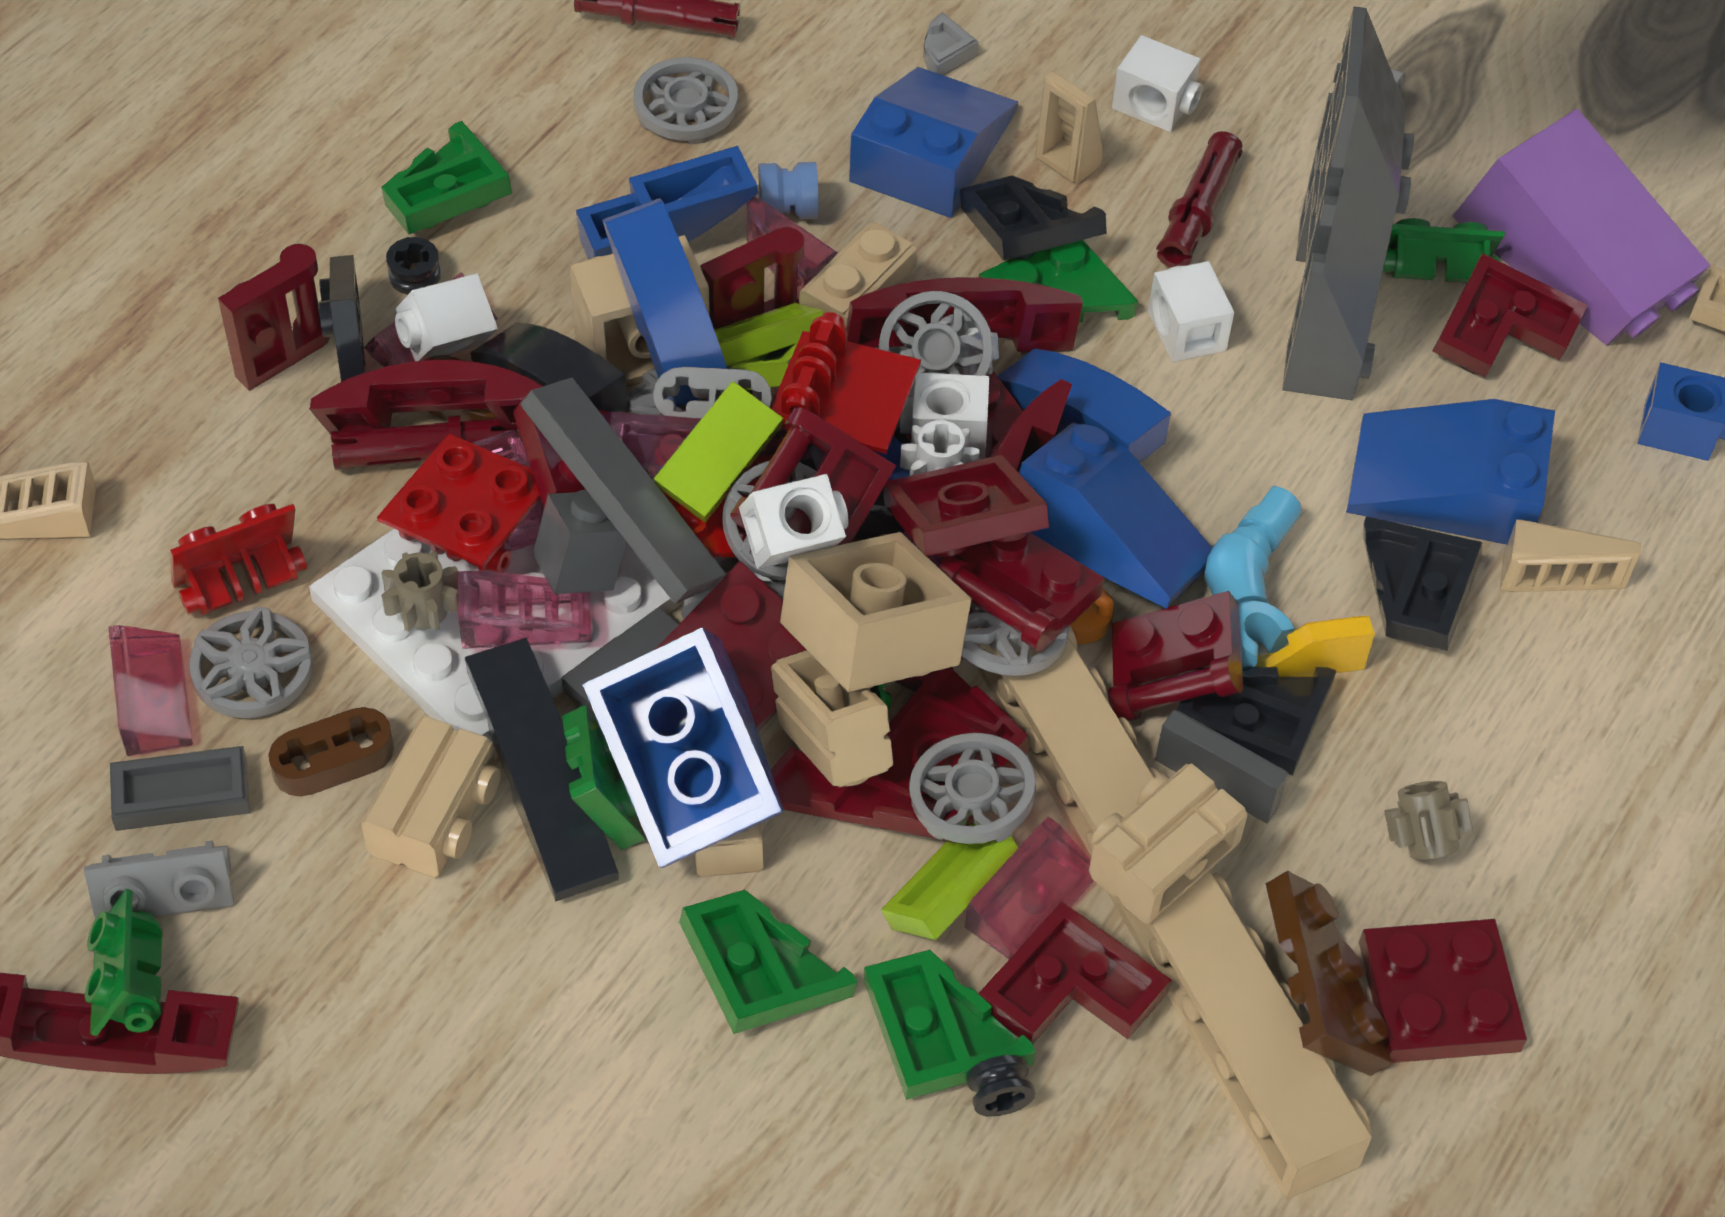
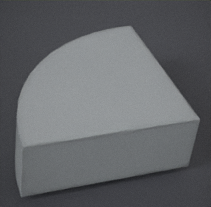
(947, 45)

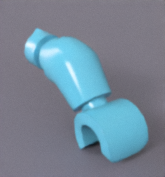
(1239, 566)

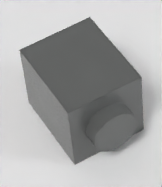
(578, 545)

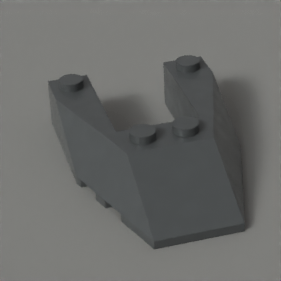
(1348, 219)

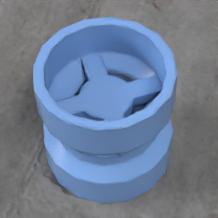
(790, 189)

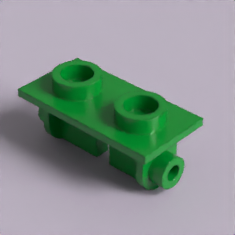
(1417, 246)
(125, 967)

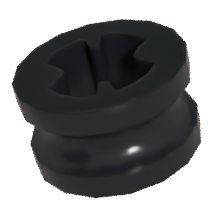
(409, 251)
(1000, 1085)

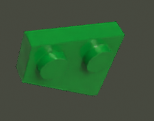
(446, 182)
(1074, 270)
(601, 788)
(757, 963)
(935, 1023)

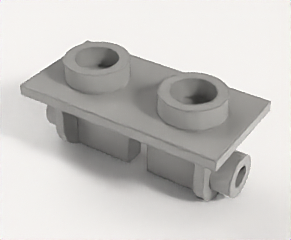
(163, 884)

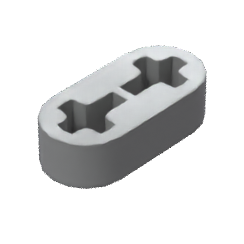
(705, 384)

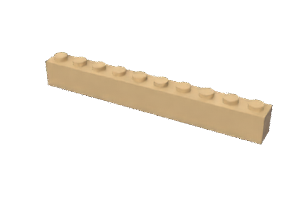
(1215, 964)

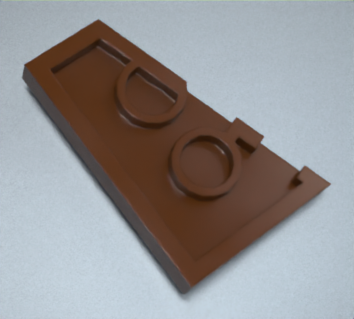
(1341, 1018)

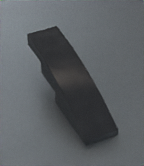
(533, 755)

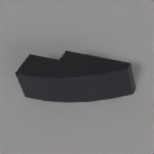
(553, 357)

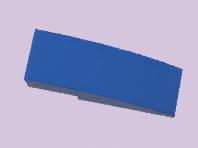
(693, 191)
(663, 292)
(1093, 400)

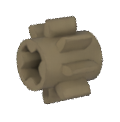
(420, 591)
(1428, 820)

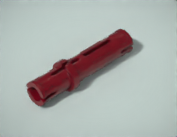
(688, 14)
(1193, 213)
(404, 443)

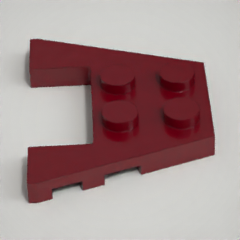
(936, 711)

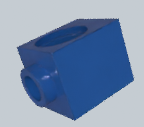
(1684, 412)

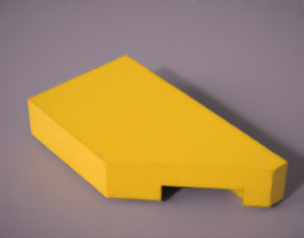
(1332, 643)

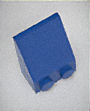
(927, 139)
(1454, 467)
(1114, 515)
(685, 745)

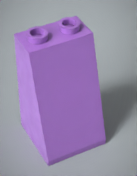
(1586, 229)

